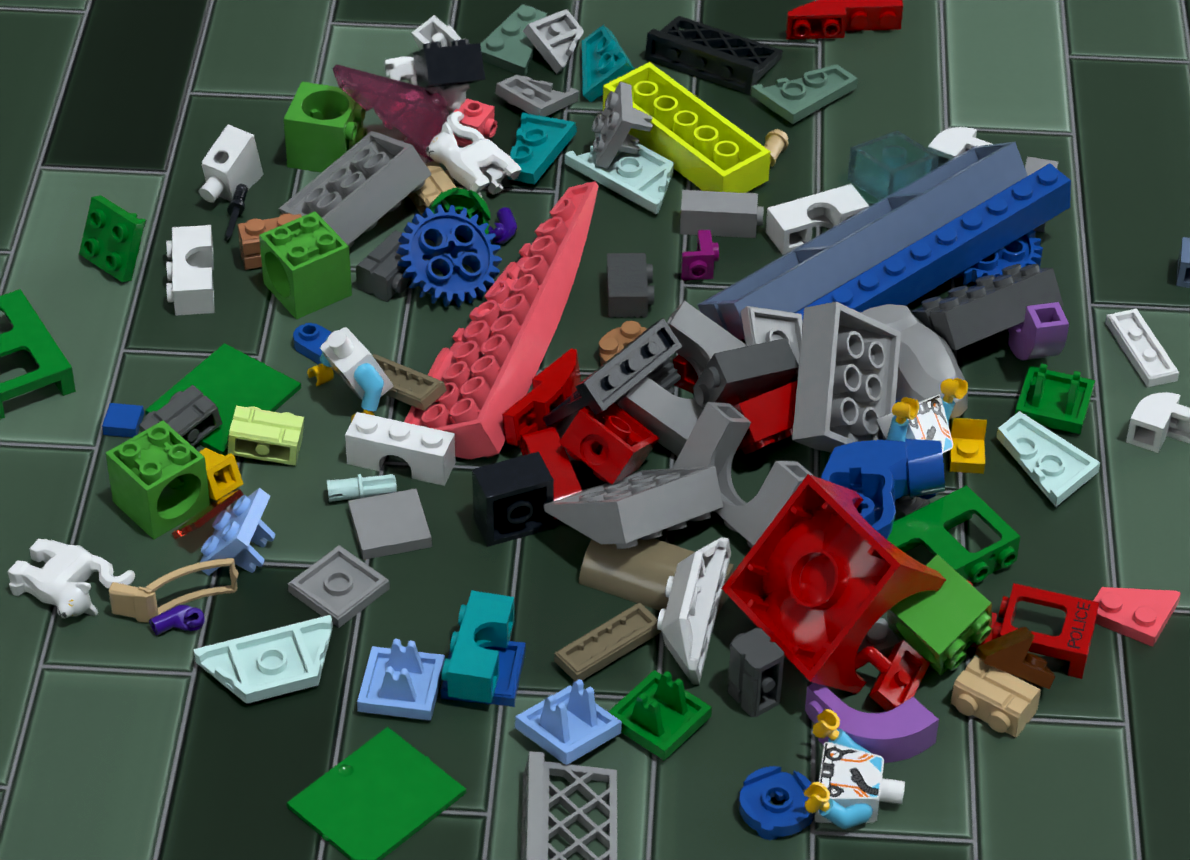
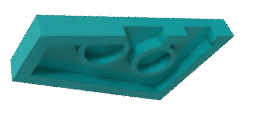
(602, 62)
(539, 144)

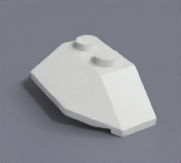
(693, 606)

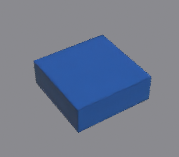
(123, 420)

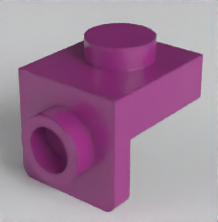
(700, 263)

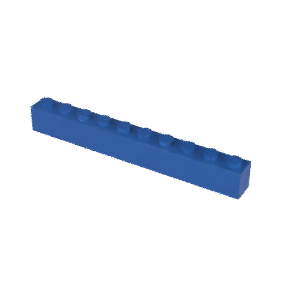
(957, 243)

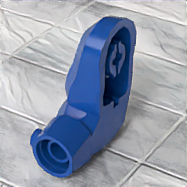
(885, 472)

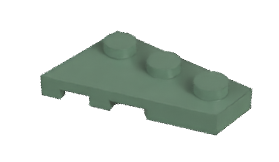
(508, 45)
(805, 95)

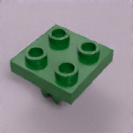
(112, 238)
(1056, 398)
(661, 714)

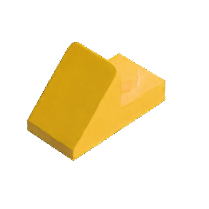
(968, 445)

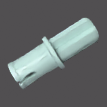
(361, 487)

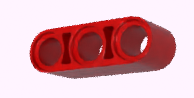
(555, 458)

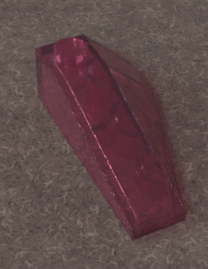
(397, 104)

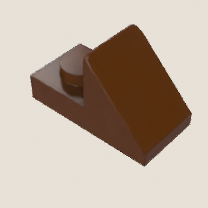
(1012, 656)

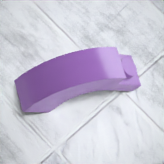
(1041, 333)
(889, 734)

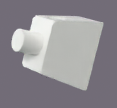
(230, 163)

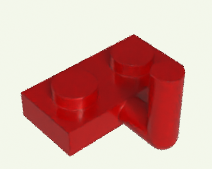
(898, 676)

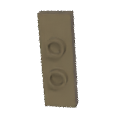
(410, 385)
(607, 642)

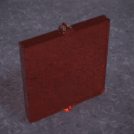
(207, 514)

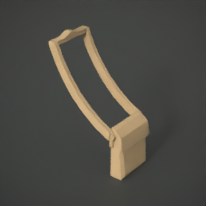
(142, 602)

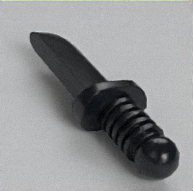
(236, 208)

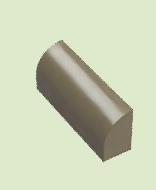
(636, 571)

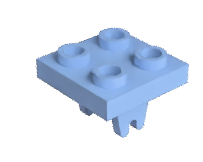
(236, 530)
(401, 682)
(568, 723)

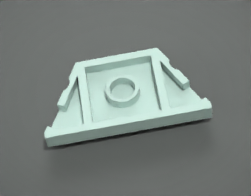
(635, 176)
(270, 660)

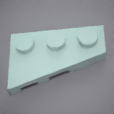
(1046, 457)

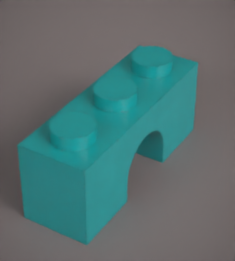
(473, 669)

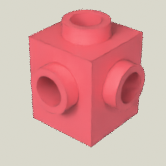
(477, 116)

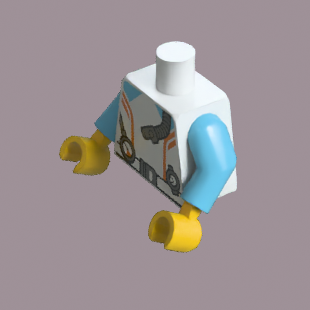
(355, 366)
(925, 418)
(848, 779)

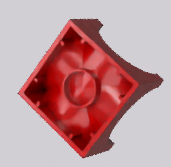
(824, 581)

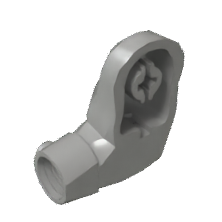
(923, 357)

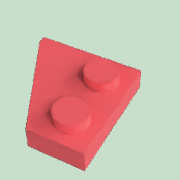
(1136, 612)

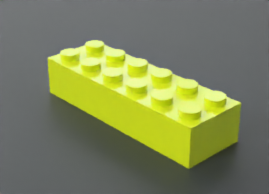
(694, 135)

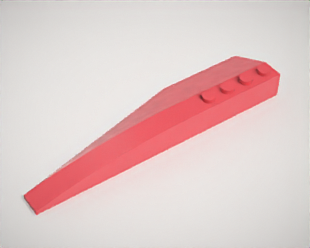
(509, 333)

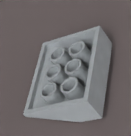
(362, 185)
(844, 377)
(641, 505)

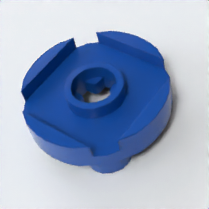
(771, 819)

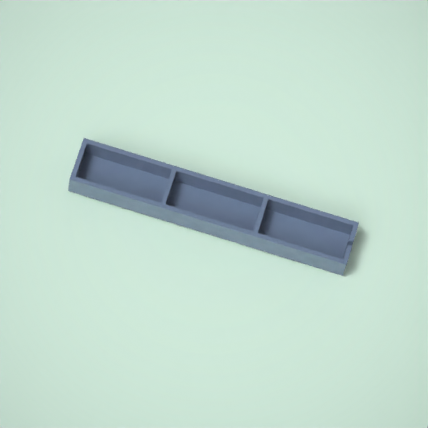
(870, 236)

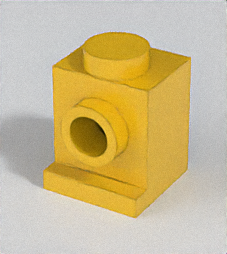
(222, 473)

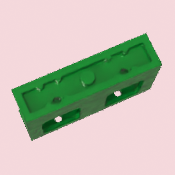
(31, 335)
(930, 528)

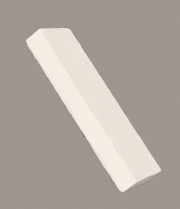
(1142, 348)

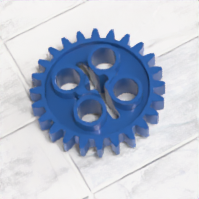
(1022, 251)
(456, 281)

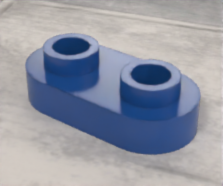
(309, 339)

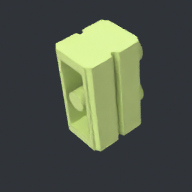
(266, 435)

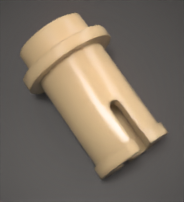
(776, 142)

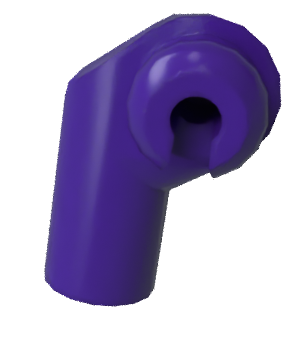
(505, 228)
(179, 617)

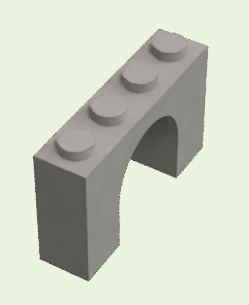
(659, 410)
(714, 444)

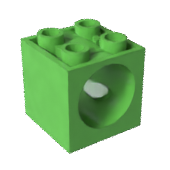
(321, 126)
(305, 265)
(158, 479)
(943, 621)

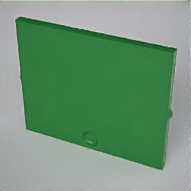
(232, 381)
(376, 798)

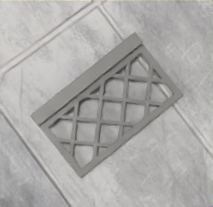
(537, 805)

